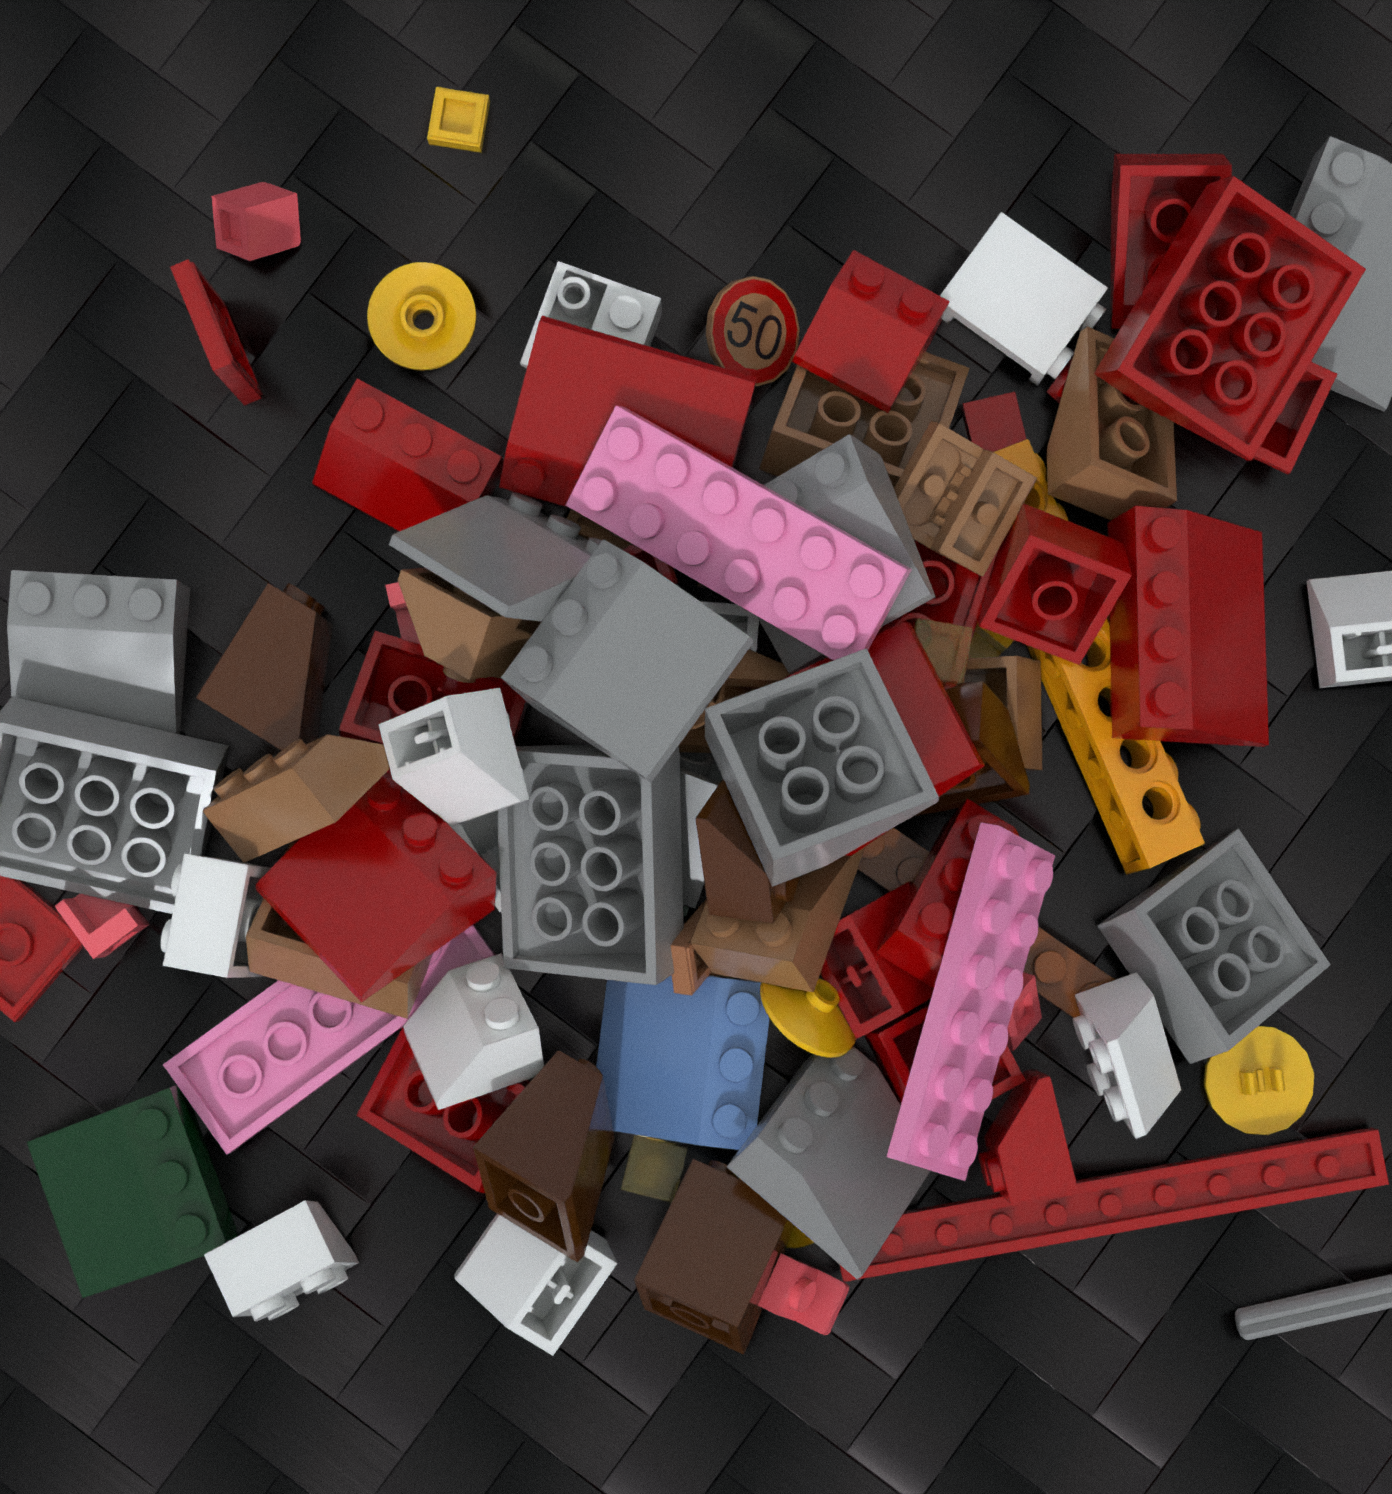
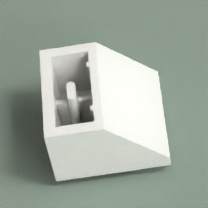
(599, 306)
(1352, 628)
(457, 755)
(1128, 1051)
(281, 1260)
(531, 1283)

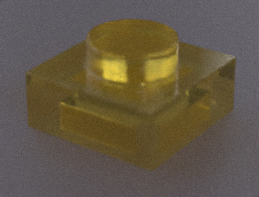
(946, 648)
(654, 1168)

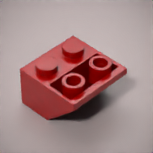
(868, 985)

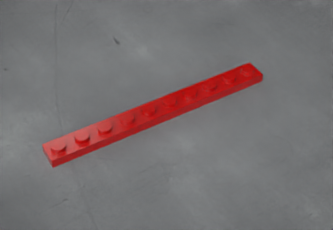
(1133, 1201)

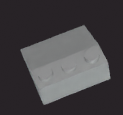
(853, 492)
(501, 553)
(100, 644)
(627, 660)
(817, 764)
(1215, 947)
(826, 1161)

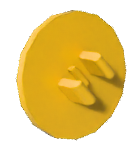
(1260, 1082)

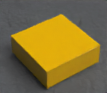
(458, 119)

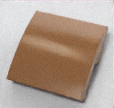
(960, 497)

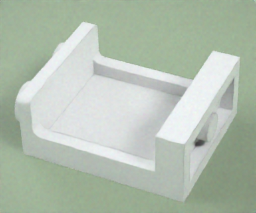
(1023, 298)

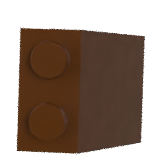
(275, 668)
(551, 1154)
(713, 1256)

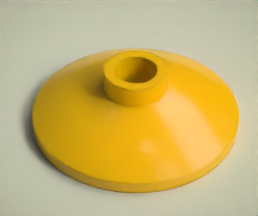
(418, 290)
(809, 1018)

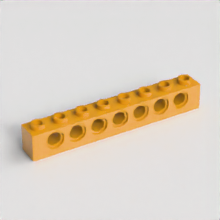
(1113, 785)

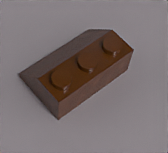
(995, 740)
(731, 867)

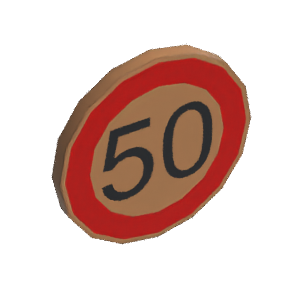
(753, 329)

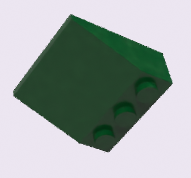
(133, 1191)

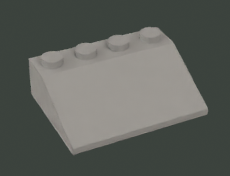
(1350, 206)
(101, 802)
(591, 867)

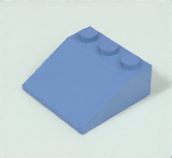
(684, 1061)

